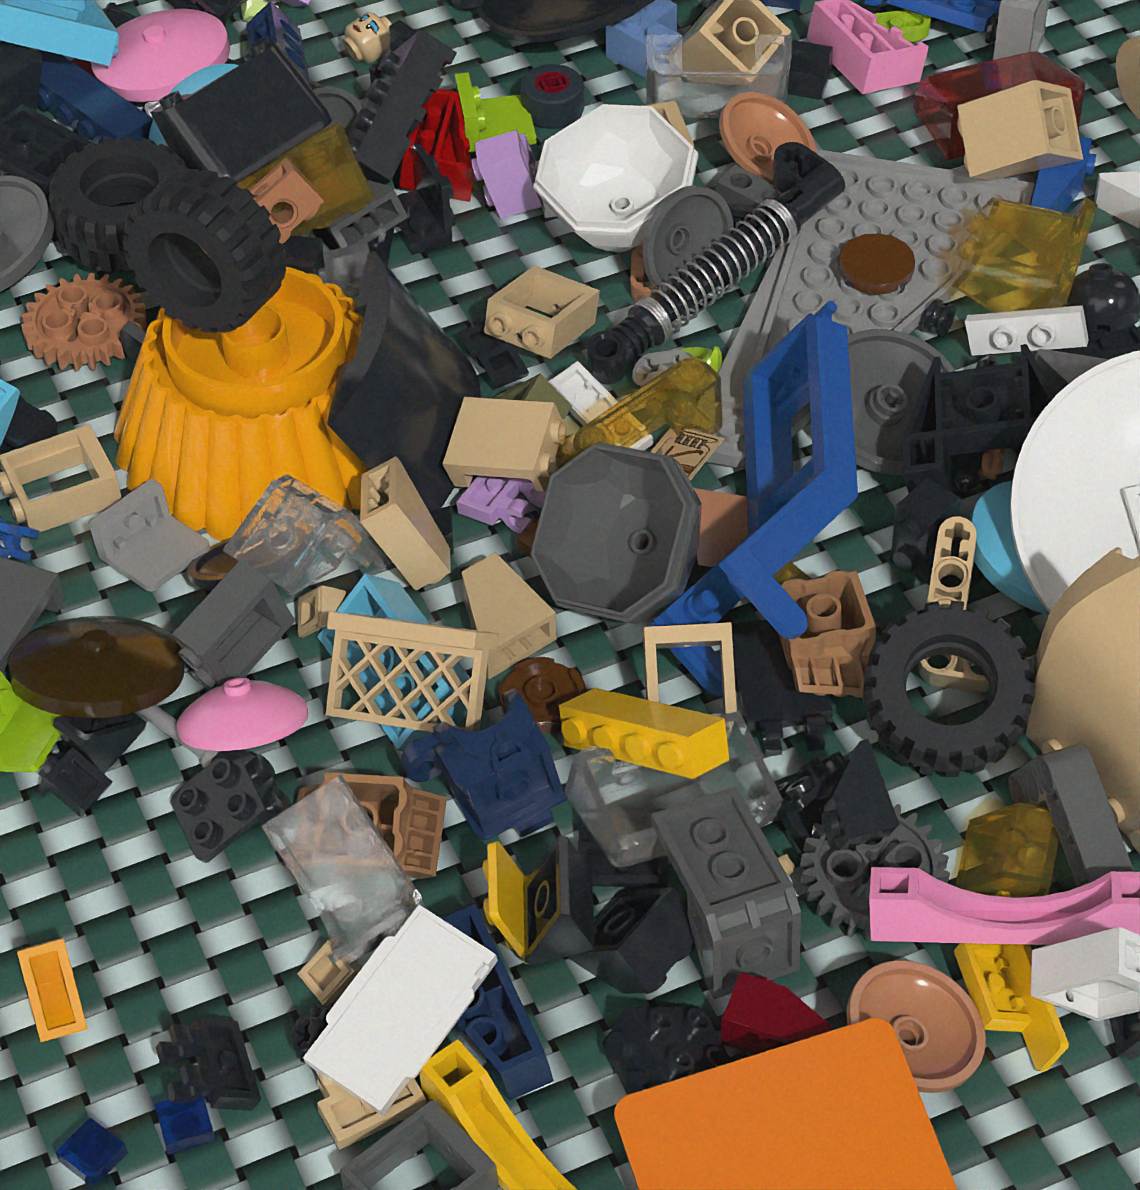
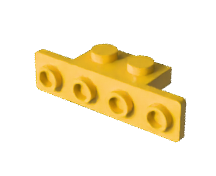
(1001, 990)

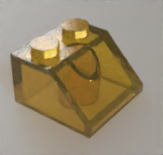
(1009, 852)

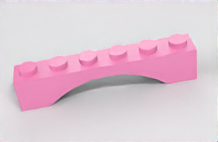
(920, 908)

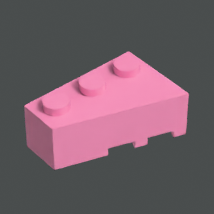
(863, 49)

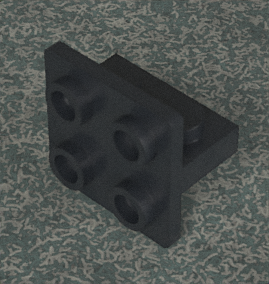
(807, 795)

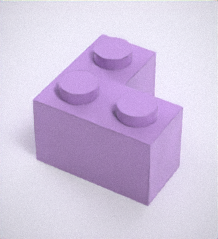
(508, 172)

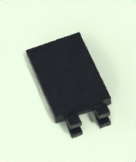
(769, 691)

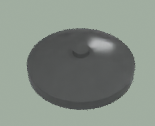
(24, 227)
(885, 386)

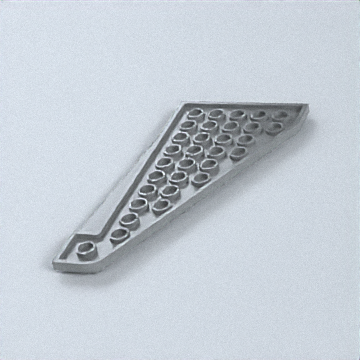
(887, 197)

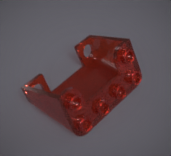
(943, 91)

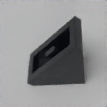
(100, 738)

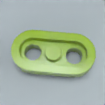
(913, 24)

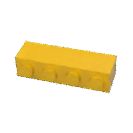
(645, 732)

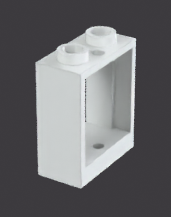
(1090, 974)

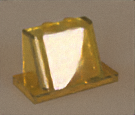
(1022, 255)

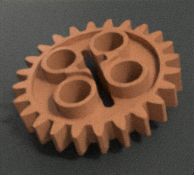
(82, 321)

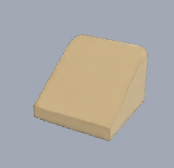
(315, 607)
(327, 979)

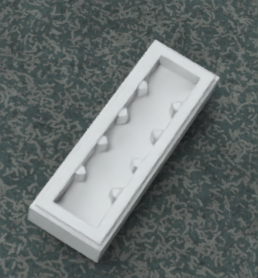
(1037, 328)
(588, 397)

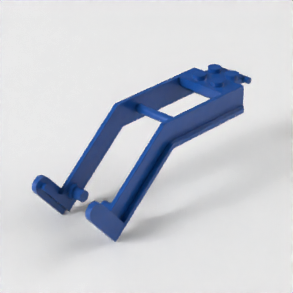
(799, 369)

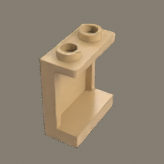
(505, 441)

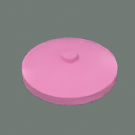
(162, 51)

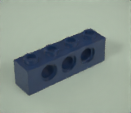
(276, 26)

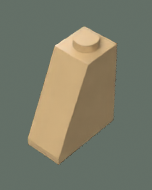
(403, 524)
(506, 605)

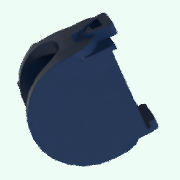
(496, 773)

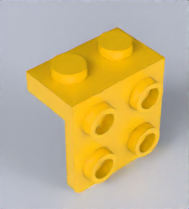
(506, 897)

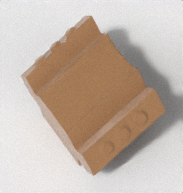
(838, 635)
(403, 815)

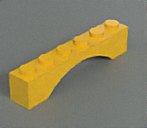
(473, 1102)

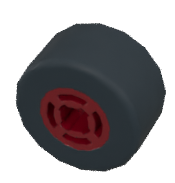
(553, 95)

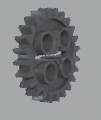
(835, 892)

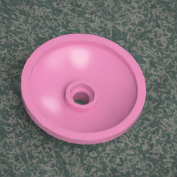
(241, 716)

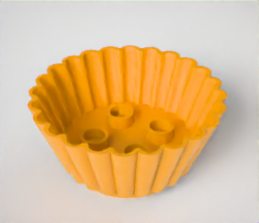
(242, 407)

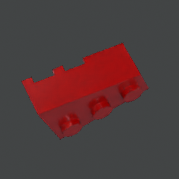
(445, 138)

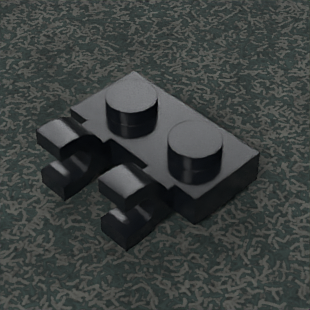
(222, 1067)

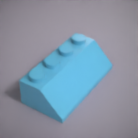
(389, 600)

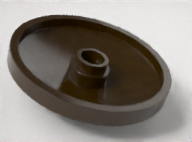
(96, 666)

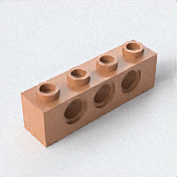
(287, 185)

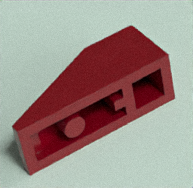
(767, 1016)

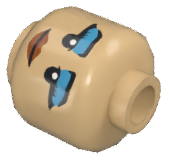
(367, 38)

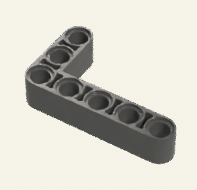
(1079, 808)

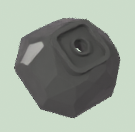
(596, 528)

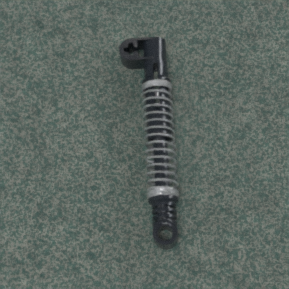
(775, 224)

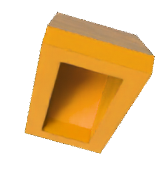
(52, 989)

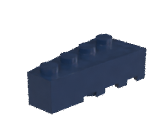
(496, 1022)

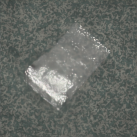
(301, 536)

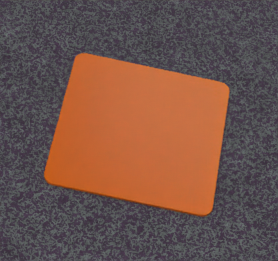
(790, 1118)

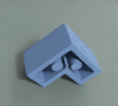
(628, 36)

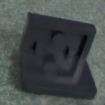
(227, 801)
(662, 1045)

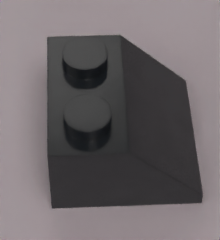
(639, 940)

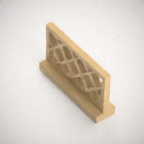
(409, 635)

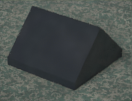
(558, 905)

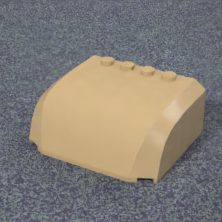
(1092, 680)

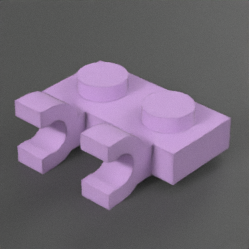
(494, 499)

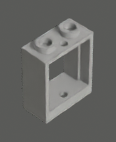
(1020, 27)

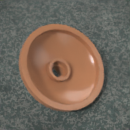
(755, 127)
(930, 1015)

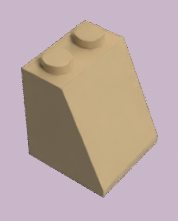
(726, 37)
(1019, 131)

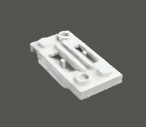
(399, 1009)

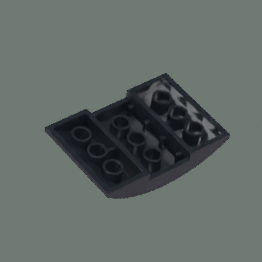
(401, 386)

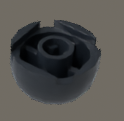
(1106, 297)

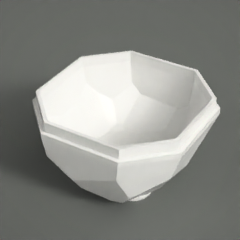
(613, 173)

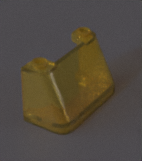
(680, 396)

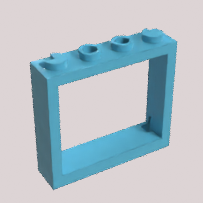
(60, 27)

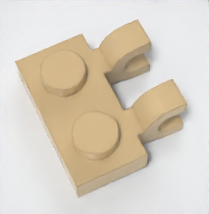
(353, 1120)

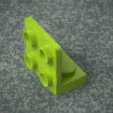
(492, 115)
(24, 732)

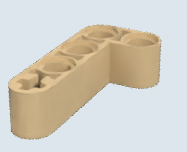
(958, 672)

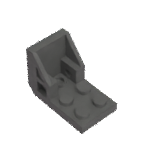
(735, 887)

